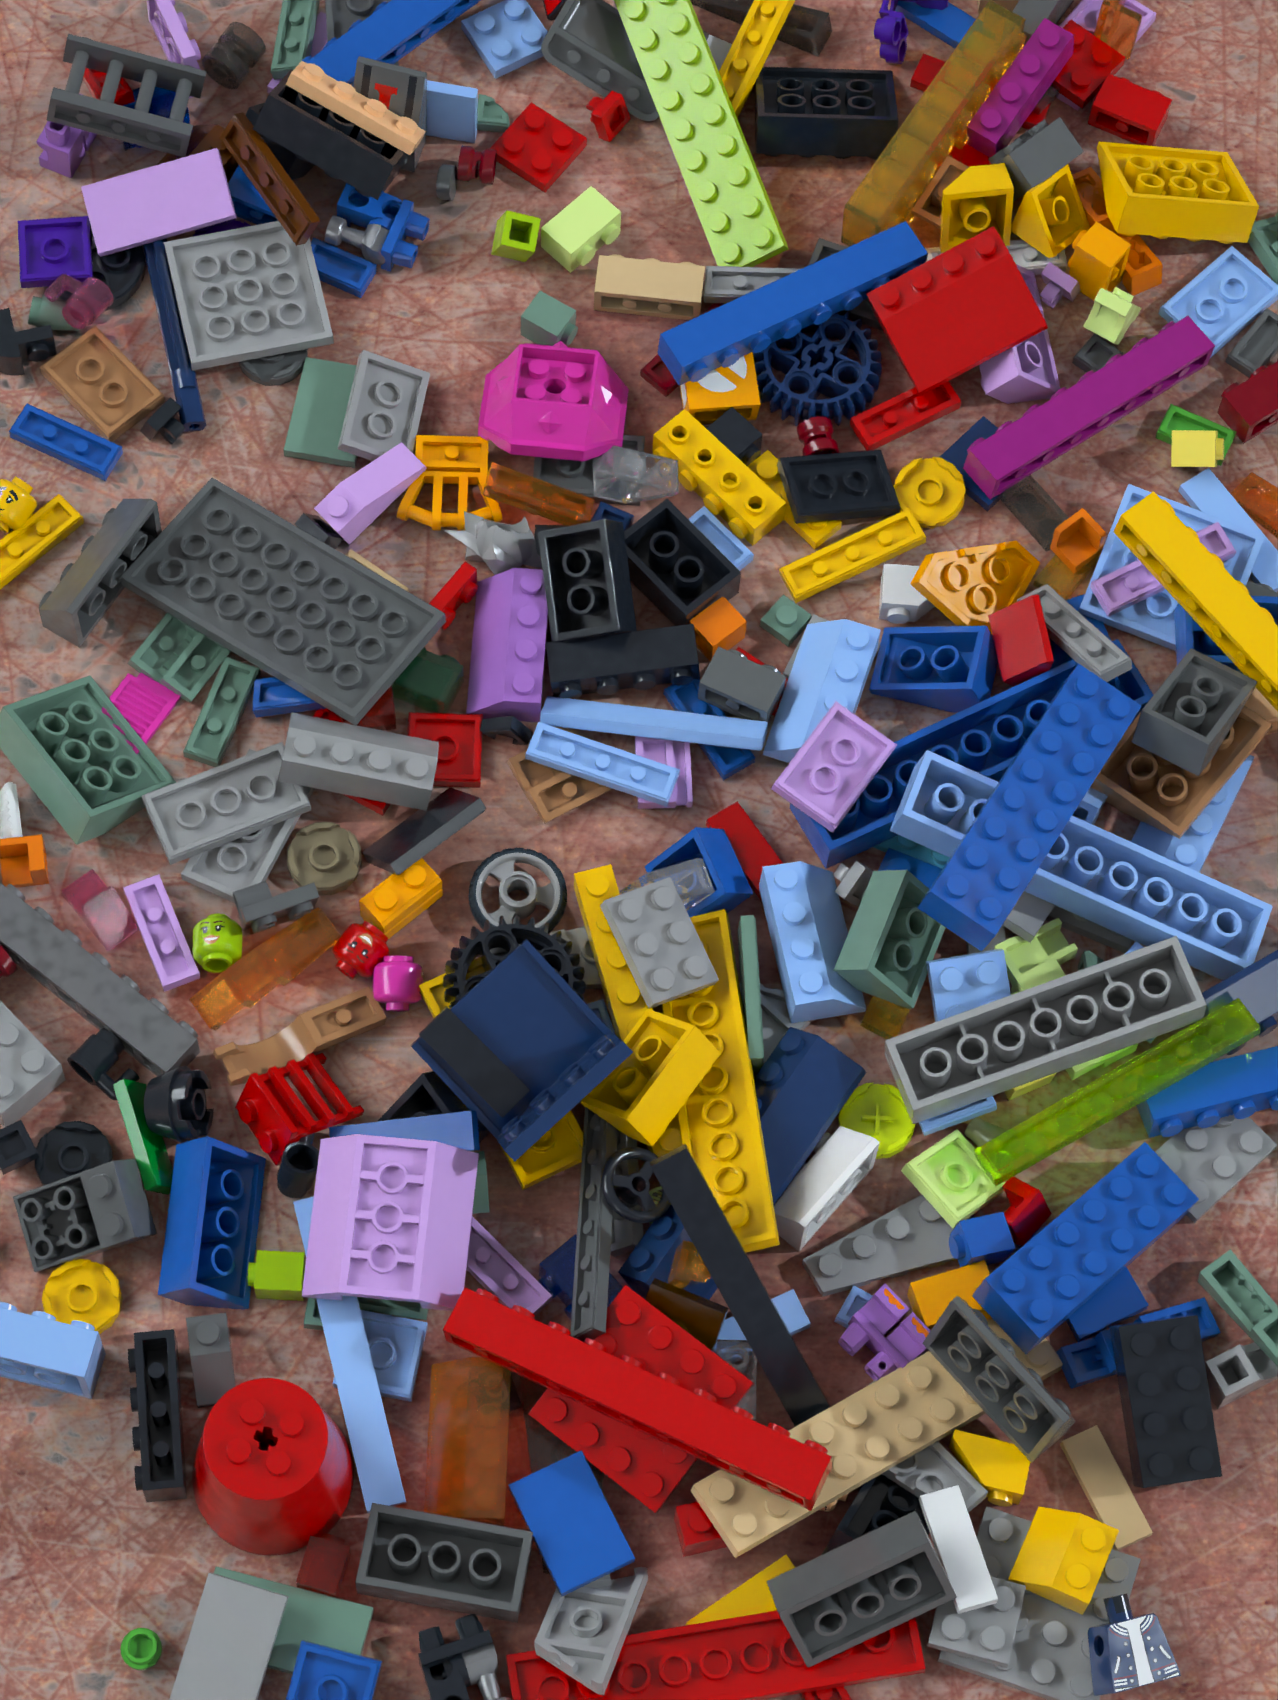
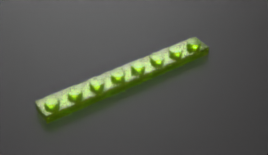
(1117, 1092)

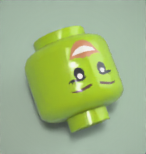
(217, 943)

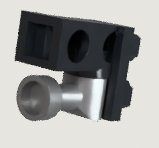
(460, 1663)

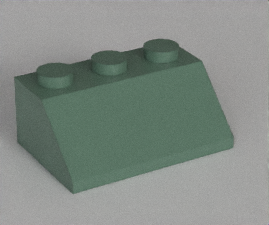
(890, 939)

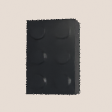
(677, 564)
(587, 580)

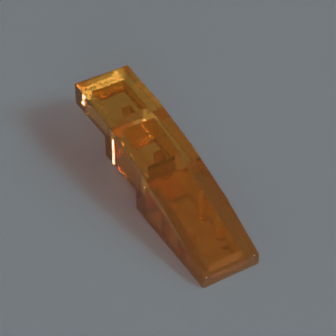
(265, 967)

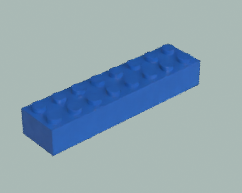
(1029, 807)

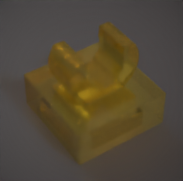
(884, 1018)

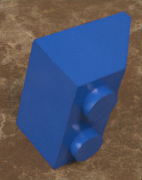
(720, 862)

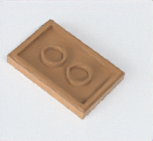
(102, 384)

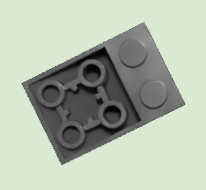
(85, 1214)

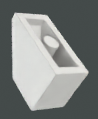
(898, 598)

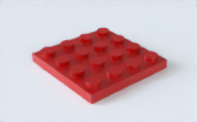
(627, 1456)

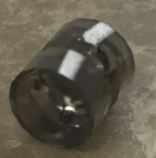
(233, 55)

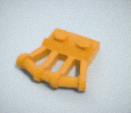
(449, 461)

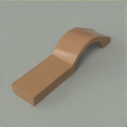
(306, 1035)

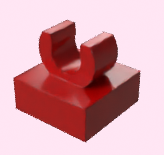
(608, 115)

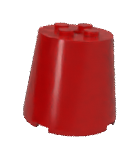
(278, 1495)

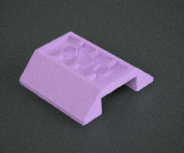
(390, 1220)

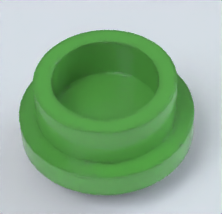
(141, 1648)

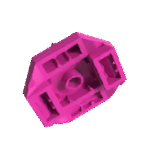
(553, 403)

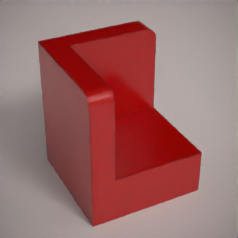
(1026, 1211)

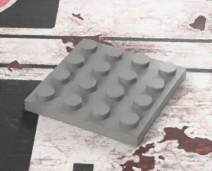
(247, 295)
(1050, 1640)

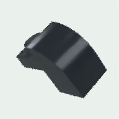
(22, 346)

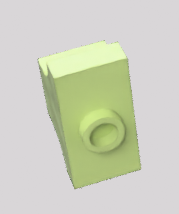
(1112, 314)

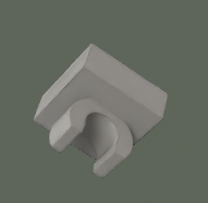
(853, 881)

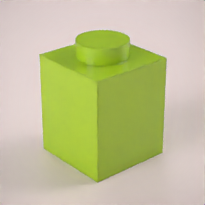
(516, 236)
(277, 1275)

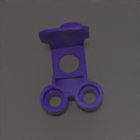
(893, 30)

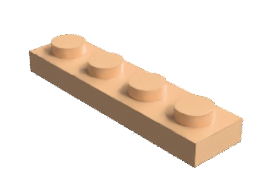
(356, 108)

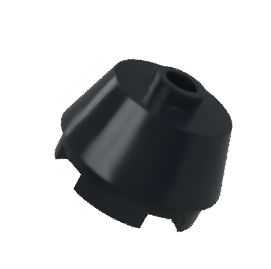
(177, 1104)

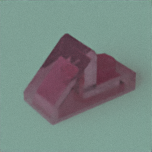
(100, 909)

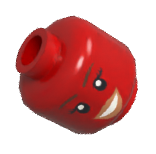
(360, 950)

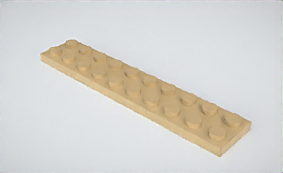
(863, 1437)

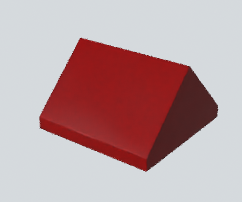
(1021, 641)

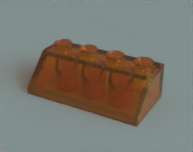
(468, 1440)

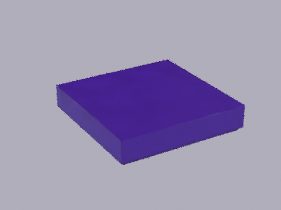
(54, 249)

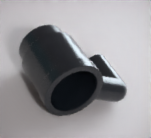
(96, 1057)
(298, 1167)

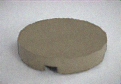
(324, 856)

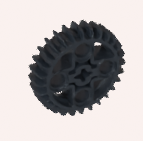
(508, 937)

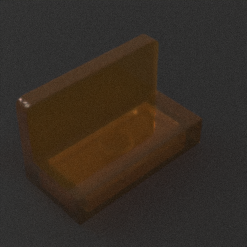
(1118, 26)

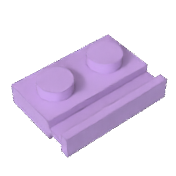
(672, 754)

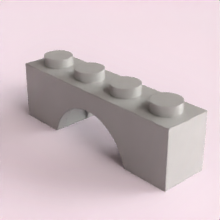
(1238, 1373)

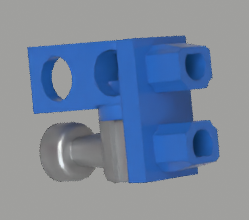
(386, 227)

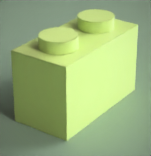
(581, 229)

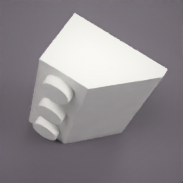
(824, 1184)

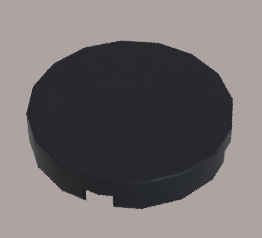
(71, 1150)

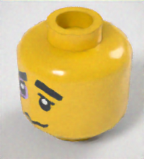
(15, 504)

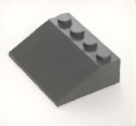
(998, 1379)

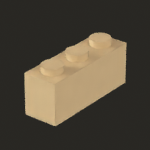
(648, 287)

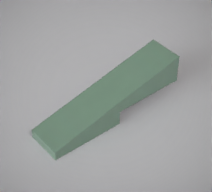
(1243, 1301)

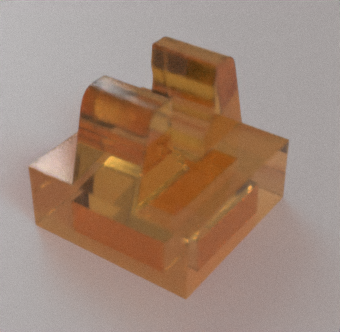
(687, 1266)

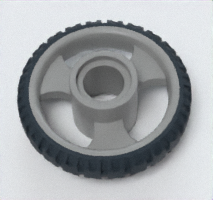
(502, 867)

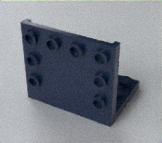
(541, 1036)

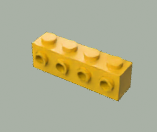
(719, 478)

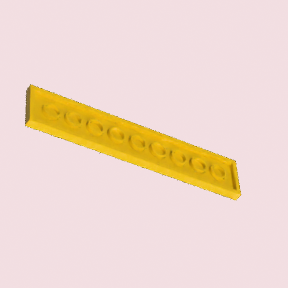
(722, 1112)

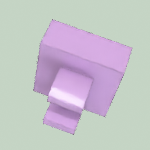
(1058, 284)

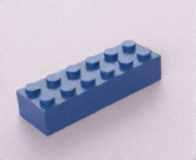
(1084, 1248)

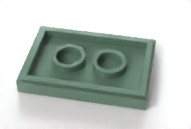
(320, 413)

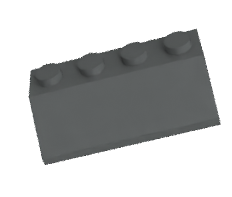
(94, 579)
(861, 1589)

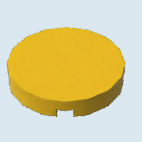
(931, 491)
(83, 1293)

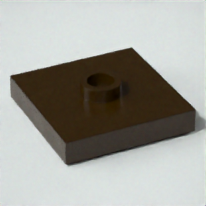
(691, 1312)

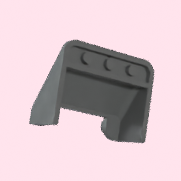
(595, 50)

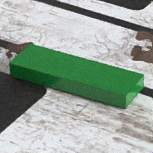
(147, 1147)

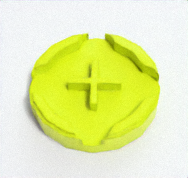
(880, 1114)

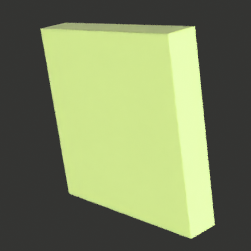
(952, 1179)

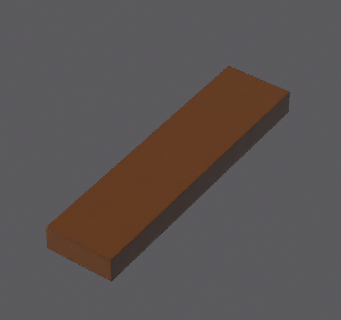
(270, 178)

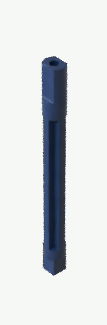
(181, 373)

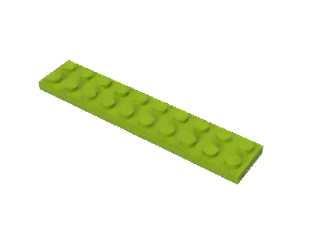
(703, 131)

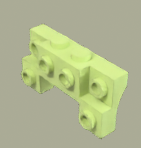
(1039, 963)

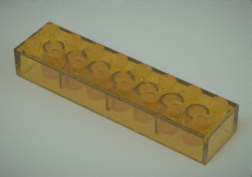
(934, 125)

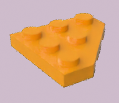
(975, 580)

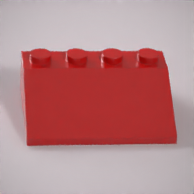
(956, 310)

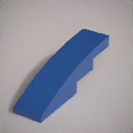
(1094, 1357)

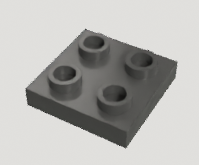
(260, 910)

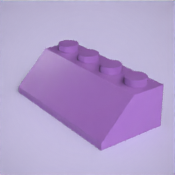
(509, 646)

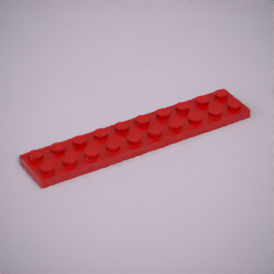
(723, 1661)

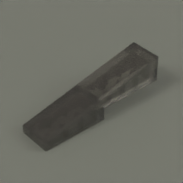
(803, 27)

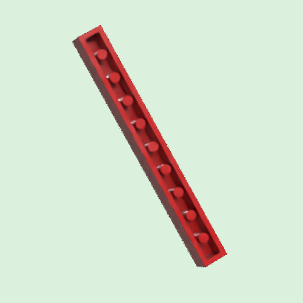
(639, 1398)

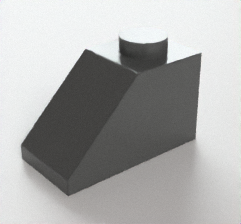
(210, 1357)

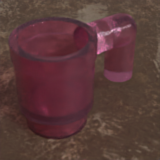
(85, 304)

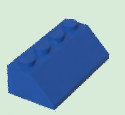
(211, 1224)

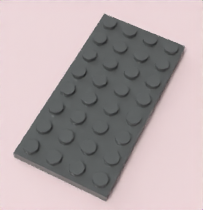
(283, 600)

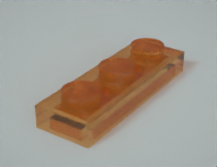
(537, 496)

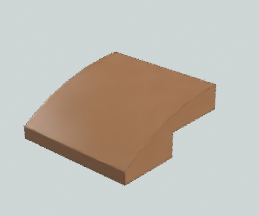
(552, 790)

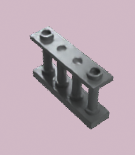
(118, 121)

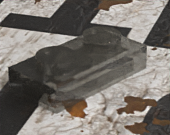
(1034, 510)

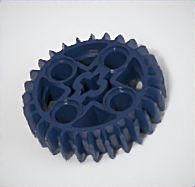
(815, 371)

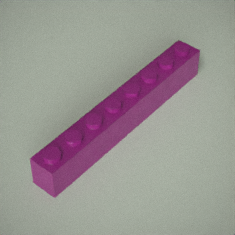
(1087, 406)

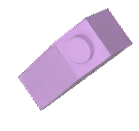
(369, 492)

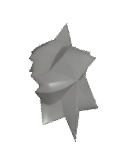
(497, 543)

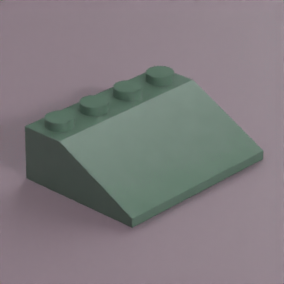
(79, 758)

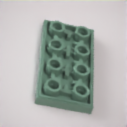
(311, 1618)

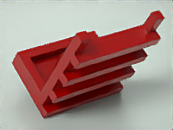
(278, 1114)

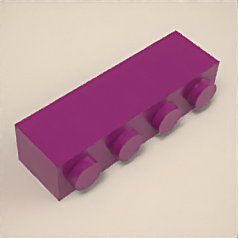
(1020, 88)

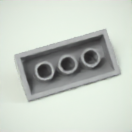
(359, 761)

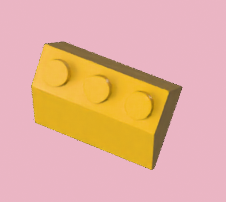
(655, 1078)

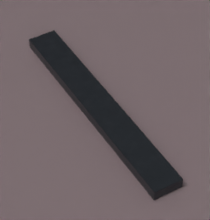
(739, 1284)

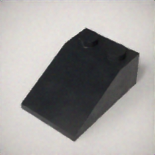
(875, 1505)

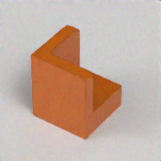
(1078, 540)
(718, 626)
(23, 861)

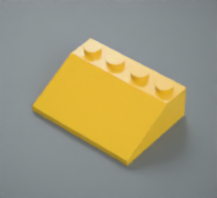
(1175, 193)

